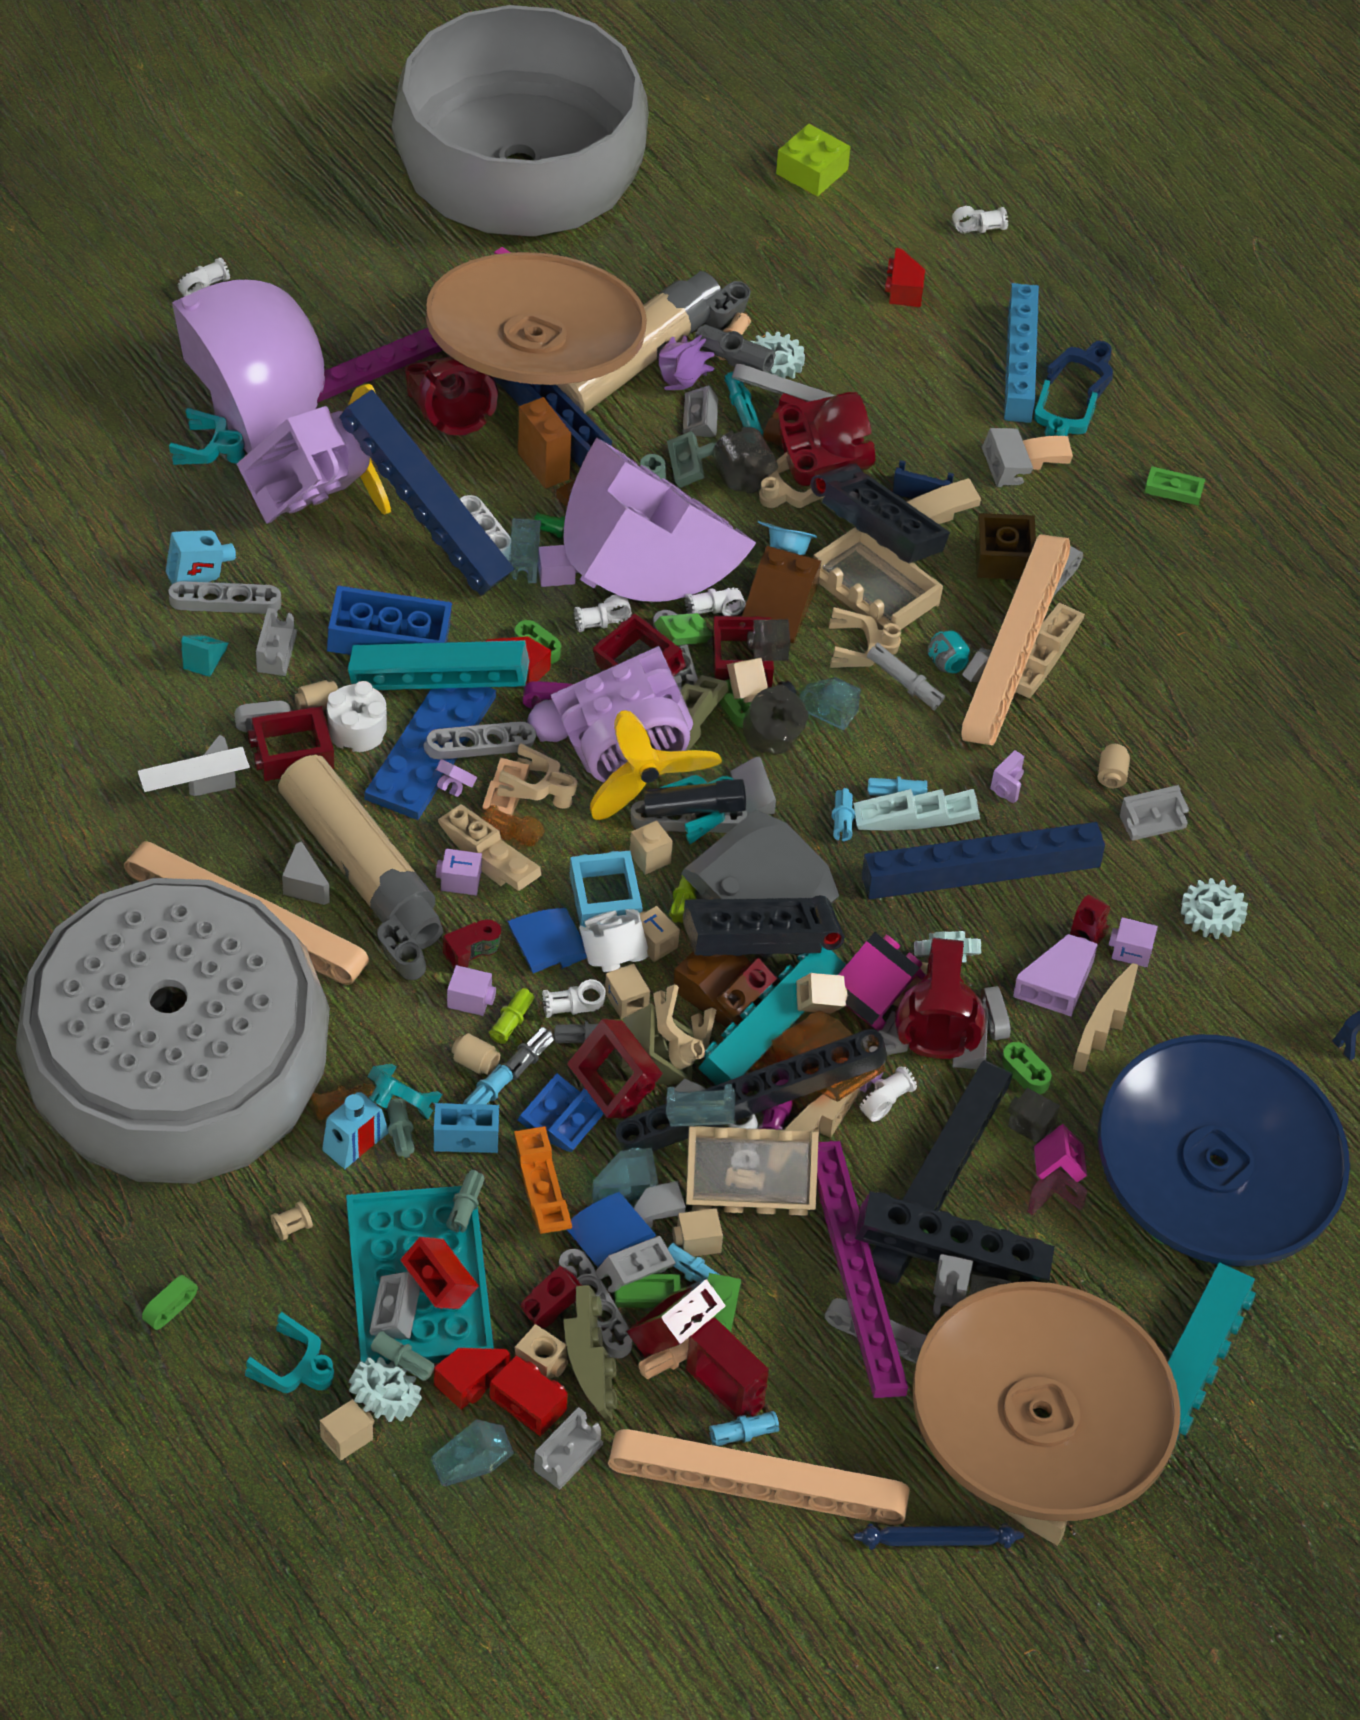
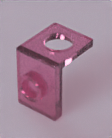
(1056, 1183)

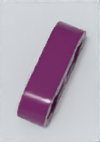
(542, 690)

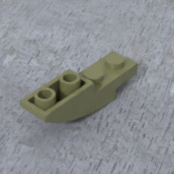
(701, 700)
(588, 1358)

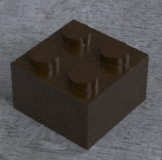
(1003, 544)

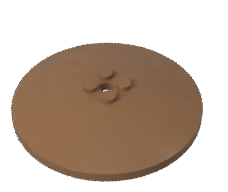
(536, 318)
(1054, 1351)

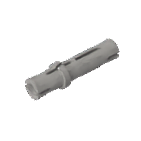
(909, 679)

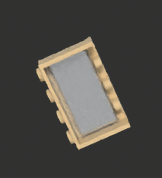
(876, 580)
(752, 1169)

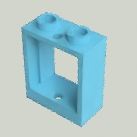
(600, 865)

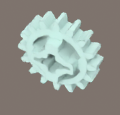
(788, 357)
(1214, 908)
(971, 946)
(385, 1389)

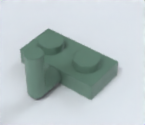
(687, 458)

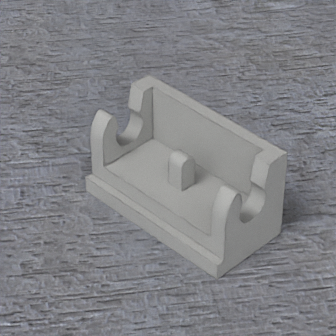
(1006, 456)
(275, 644)
(1154, 812)
(636, 1263)
(951, 1282)
(567, 1449)

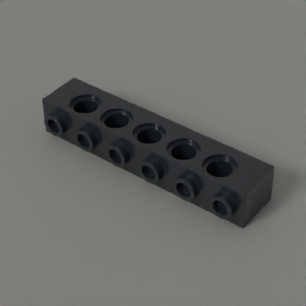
(909, 1239)

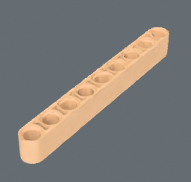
(1015, 640)
(327, 951)
(759, 1477)

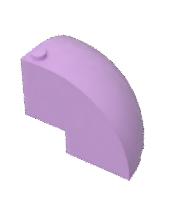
(251, 354)
(644, 532)

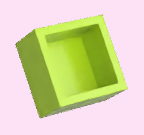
(813, 159)

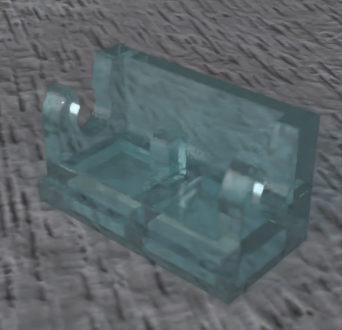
(525, 547)
(701, 1107)

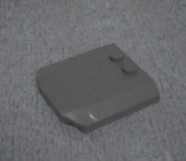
(761, 862)

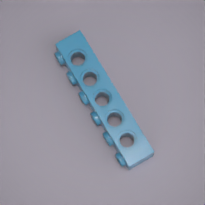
(1021, 353)

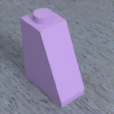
(1057, 975)

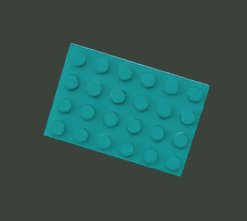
(380, 1235)

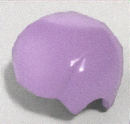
(547, 722)

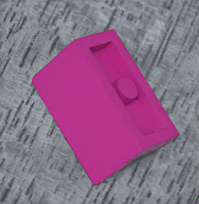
(1062, 1150)

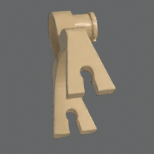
(776, 491)
(888, 638)
(555, 783)
(682, 1047)

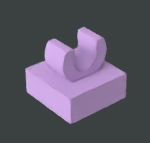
(456, 776)

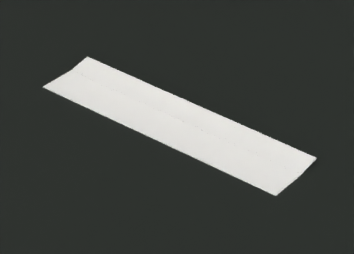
(193, 769)

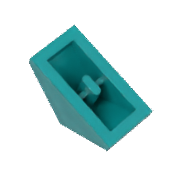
(202, 653)

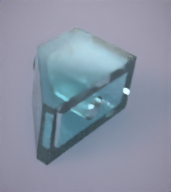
(832, 701)
(627, 1173)
(472, 1453)

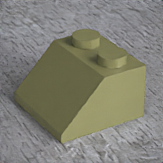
(644, 1028)

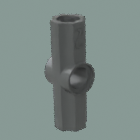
(736, 349)

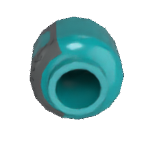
(949, 652)

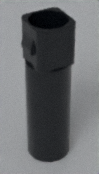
(691, 799)

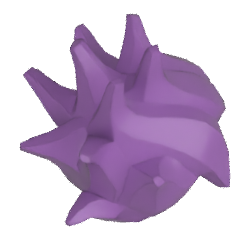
(683, 362)

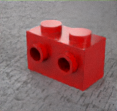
(439, 1273)
(529, 1395)

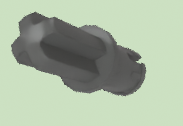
(573, 1033)
(529, 1051)

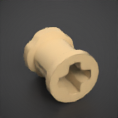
(291, 1220)

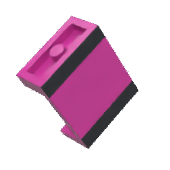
(878, 978)

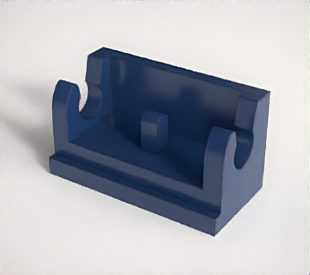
(914, 485)

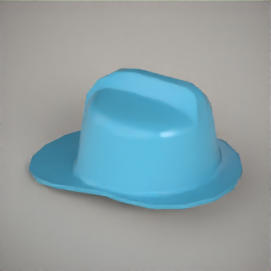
(788, 540)

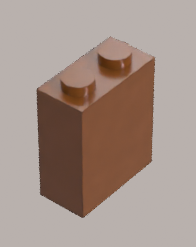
(544, 442)

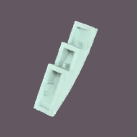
(921, 811)

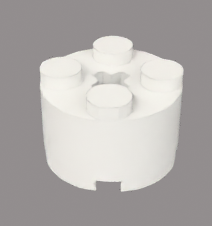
(357, 717)
(614, 939)

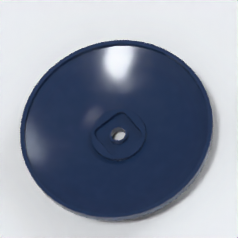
(1252, 1110)

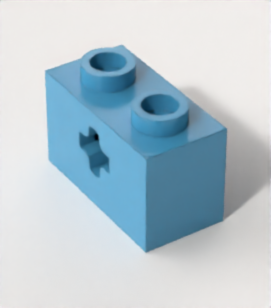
(466, 1128)

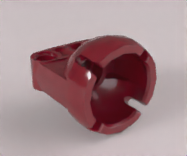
(455, 403)
(826, 435)
(941, 1007)

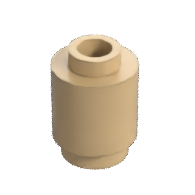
(315, 694)
(1113, 766)
(475, 1054)

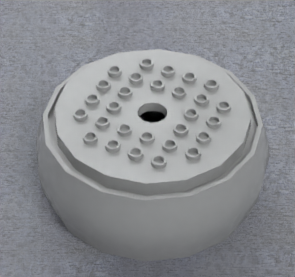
(526, 86)
(184, 1087)

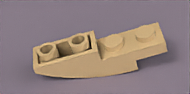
(499, 859)

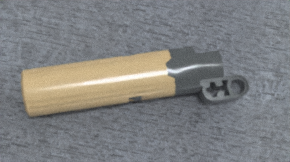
(669, 314)
(367, 860)

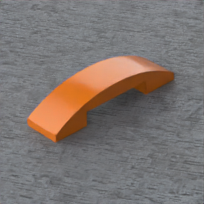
(540, 1180)

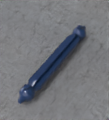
(939, 1536)

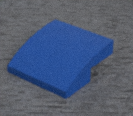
(548, 939)
(563, 1112)
(609, 1228)

